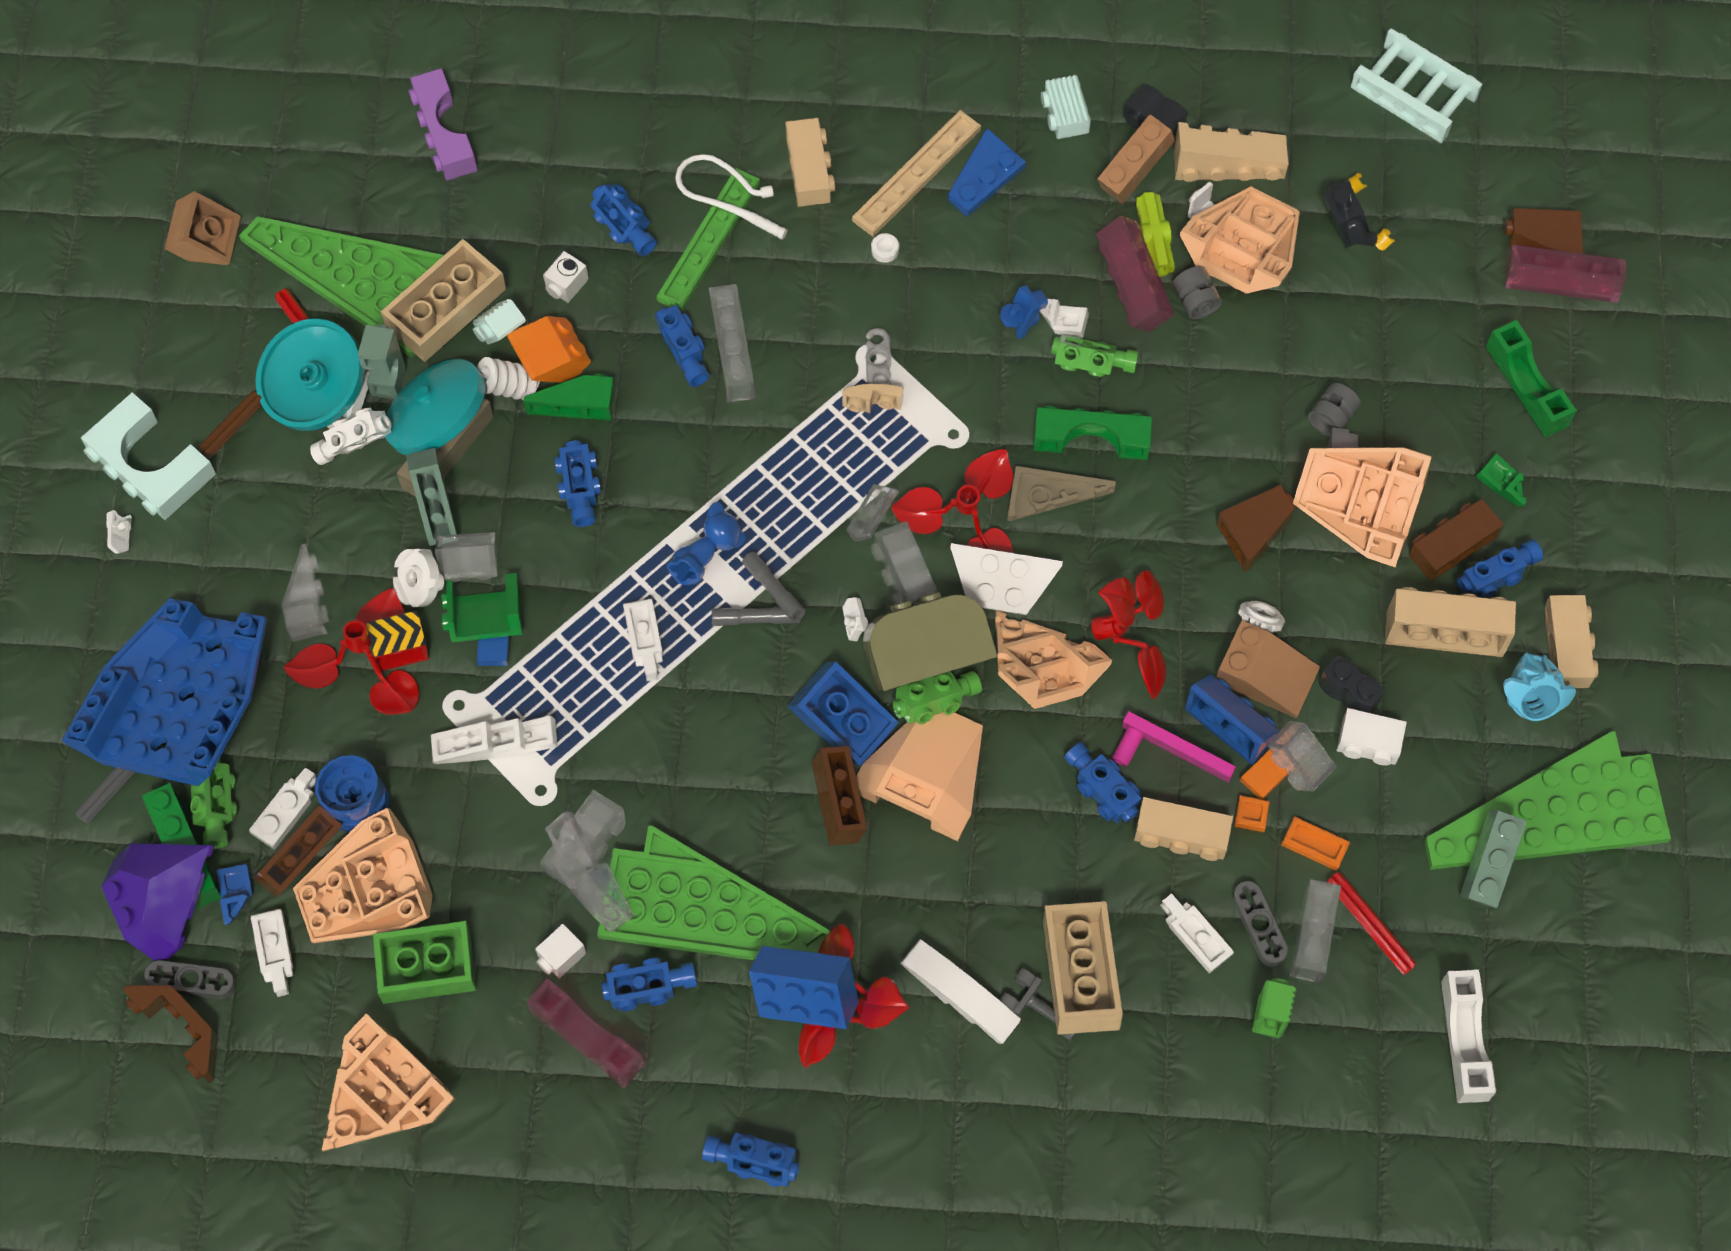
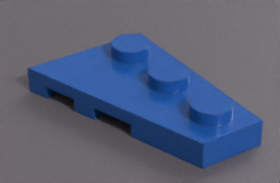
(985, 173)

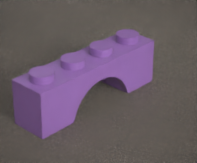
(452, 149)

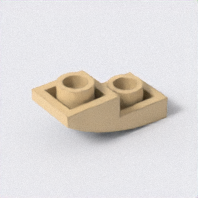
(861, 397)

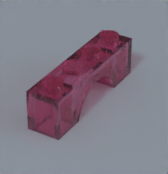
(585, 1035)

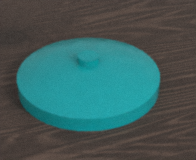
(309, 374)
(435, 406)

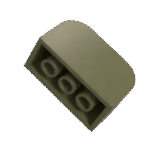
(926, 639)

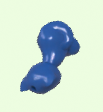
(720, 532)

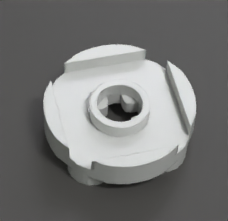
(417, 565)

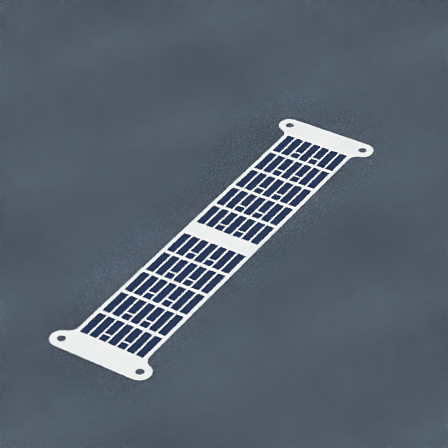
(783, 507)

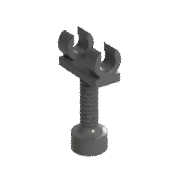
(1033, 984)

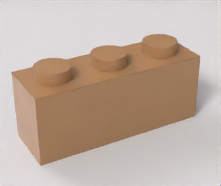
(1136, 159)

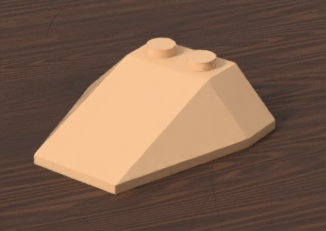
(1244, 240)
(1364, 495)

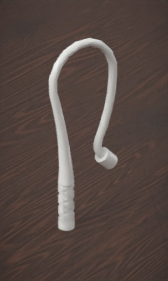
(753, 218)

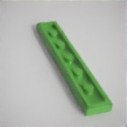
(706, 243)

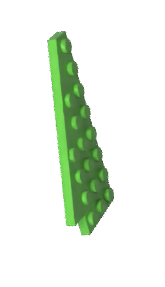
(344, 269)

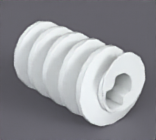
(506, 378)

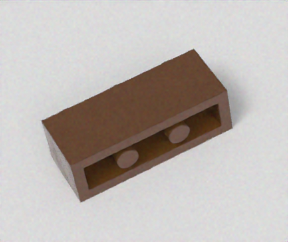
(1455, 539)
(839, 795)
(297, 851)

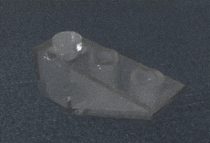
(302, 602)

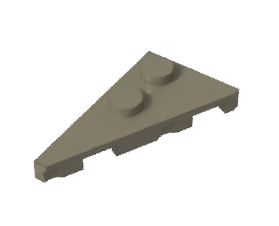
(1043, 490)

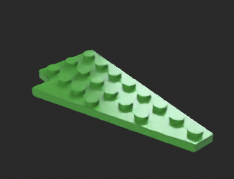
(1571, 807)
(701, 907)

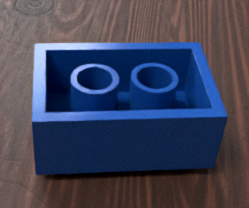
(804, 987)

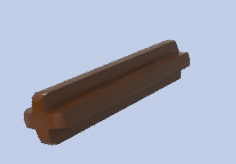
(230, 425)

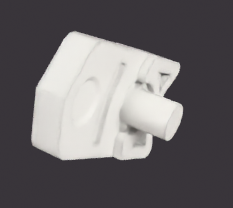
(118, 532)
(854, 618)

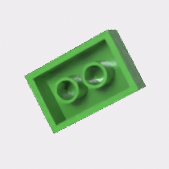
(424, 962)

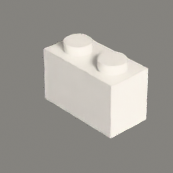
(1371, 737)

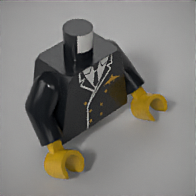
(1349, 216)

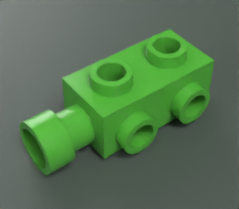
(1087, 357)
(934, 695)
(213, 806)

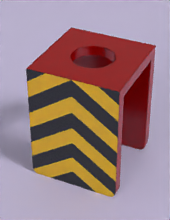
(397, 641)

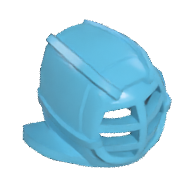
(1537, 680)

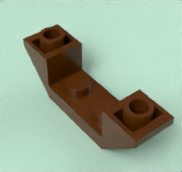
(153, 998)

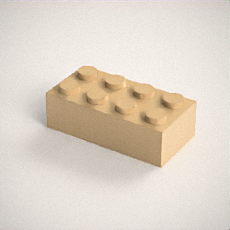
(444, 300)
(1450, 622)
(1082, 968)

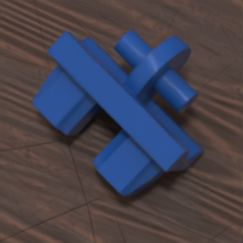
(1023, 310)

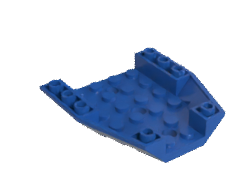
(144, 688)

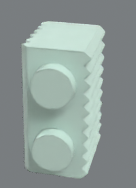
(1066, 107)
(498, 322)

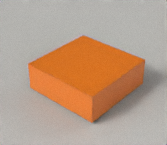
(1251, 813)

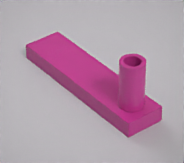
(1139, 729)

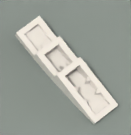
(493, 741)
(960, 991)

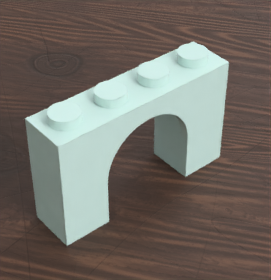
(161, 489)

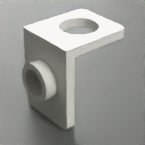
(1200, 200)

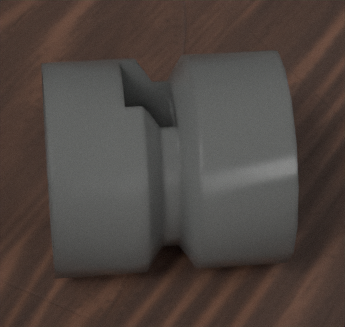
(1197, 293)
(1334, 409)

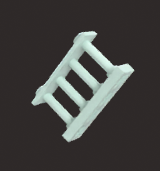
(1406, 106)

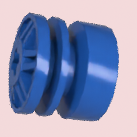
(343, 782)

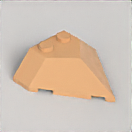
(1043, 663)
(380, 1088)

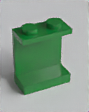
(483, 614)

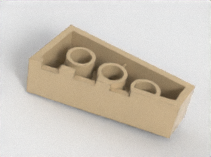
(1228, 154)

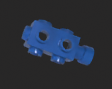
(623, 218)
(683, 344)
(579, 484)
(1498, 571)
(1105, 788)
(640, 981)
(761, 1155)

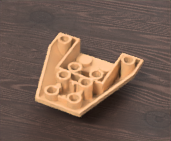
(928, 771)
(365, 884)

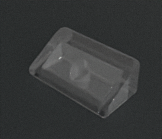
(871, 512)

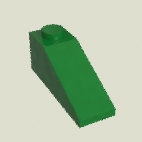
(578, 398)

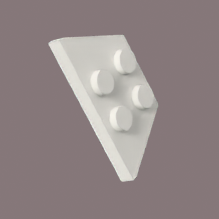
(1003, 579)

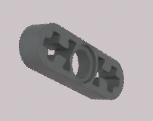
(1276, 941)
(198, 990)

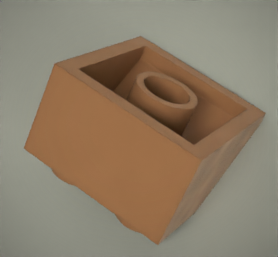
(202, 230)

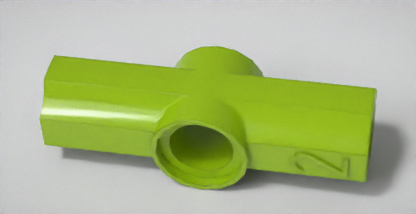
(1156, 232)

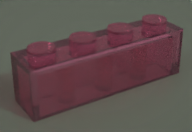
(1565, 273)
(1134, 274)

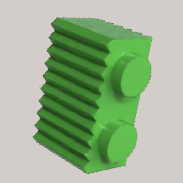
(1274, 1008)

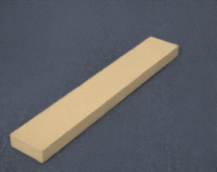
(916, 173)

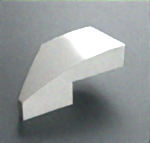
(1065, 319)

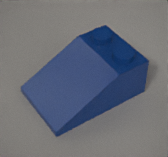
(843, 712)

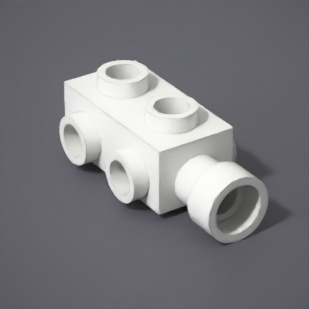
(360, 430)

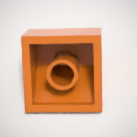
(550, 350)

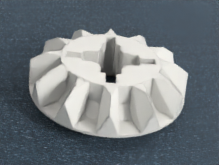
(1261, 615)

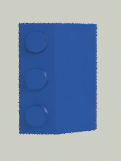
(1231, 718)

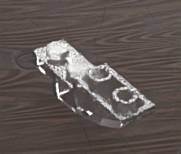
(588, 880)

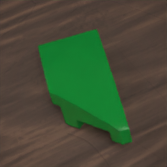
(1503, 480)

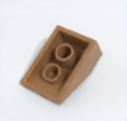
(1267, 670)

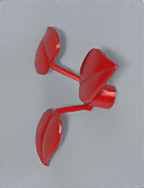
(986, 475)
(1121, 600)
(317, 663)
(876, 1009)

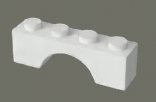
(1463, 1016)

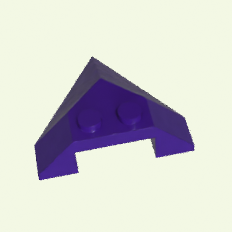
(154, 893)

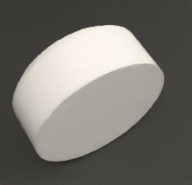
(885, 247)

